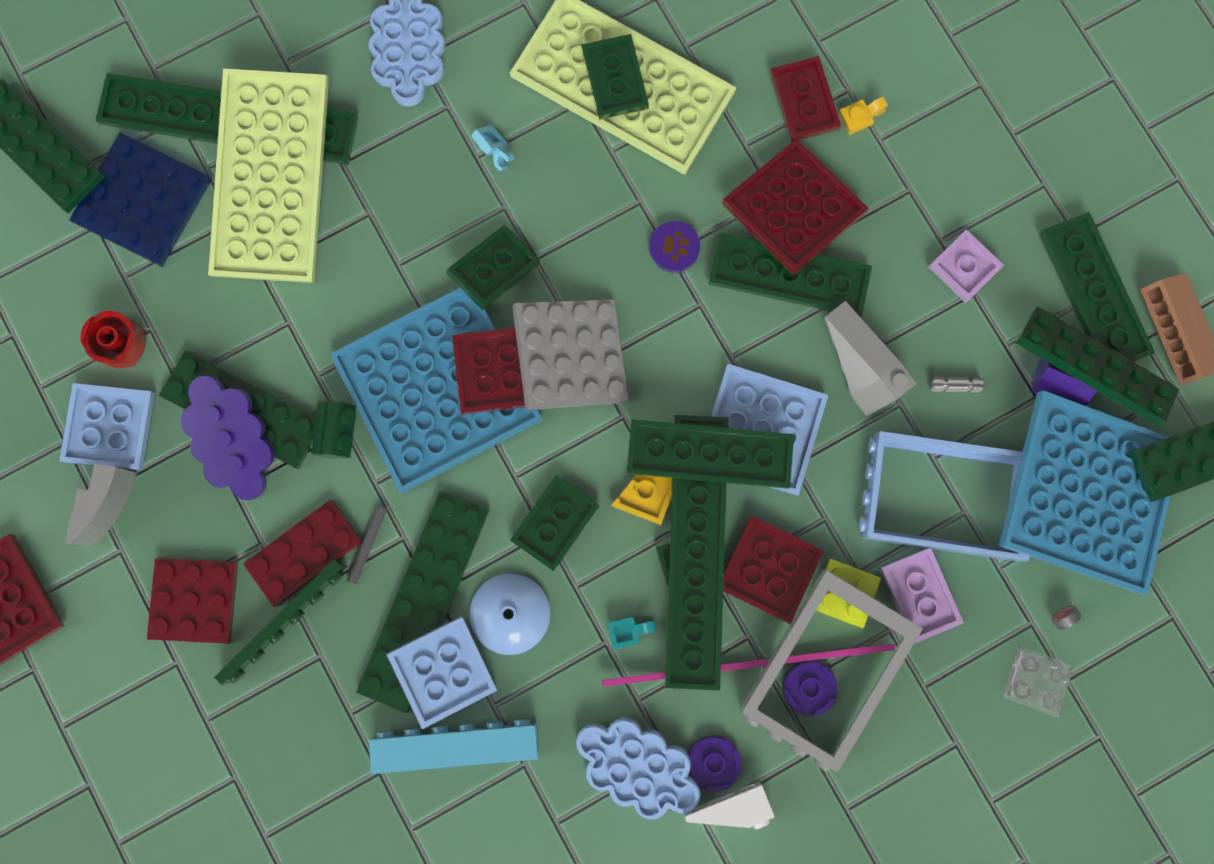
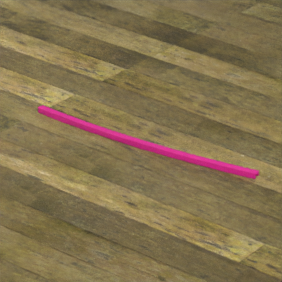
(757, 663)

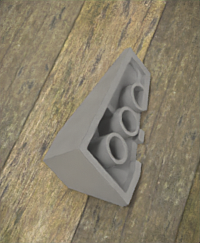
(868, 365)

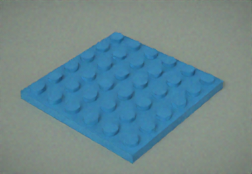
(410, 395)
(1082, 497)

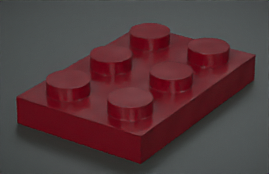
(805, 98)

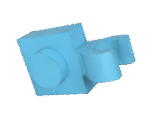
(493, 143)

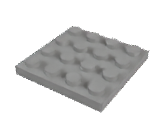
(570, 354)

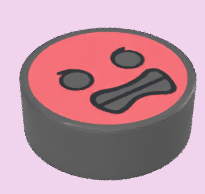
(1066, 618)

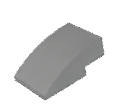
(100, 505)

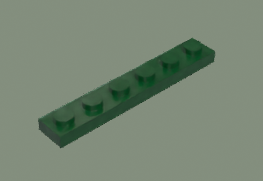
(274, 629)

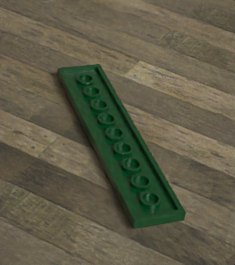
(195, 113)
(696, 578)

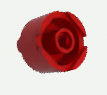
(127, 343)

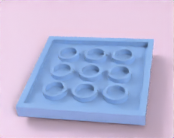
(772, 406)

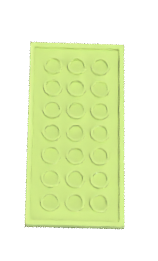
(680, 95)
(268, 175)

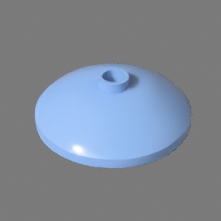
(529, 608)

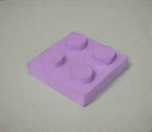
(966, 266)

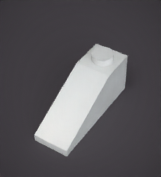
(739, 808)

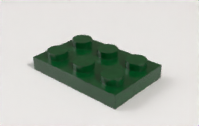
(615, 76)
(493, 267)
(554, 523)

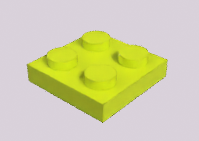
(837, 607)

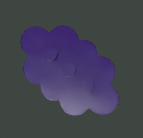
(227, 437)

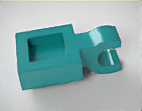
(626, 631)

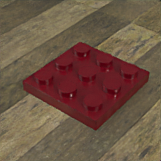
(488, 371)
(770, 569)
(192, 601)

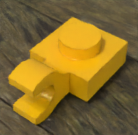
(859, 116)

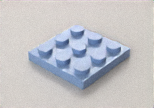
(107, 426)
(441, 672)

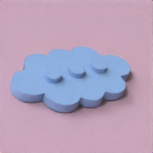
(407, 48)
(638, 768)

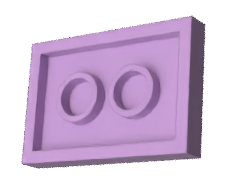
(922, 593)

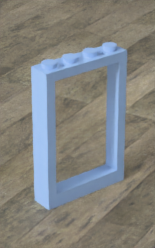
(933, 446)

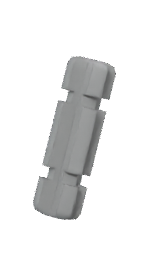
(956, 384)

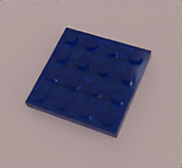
(141, 200)

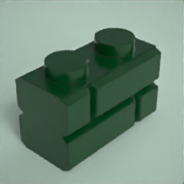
(334, 429)

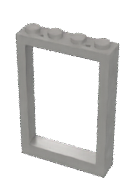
(868, 605)

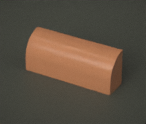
(1181, 327)

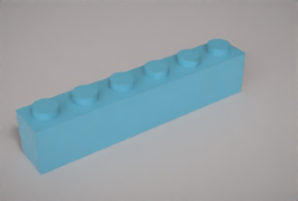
(453, 747)

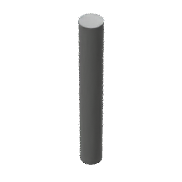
(366, 545)

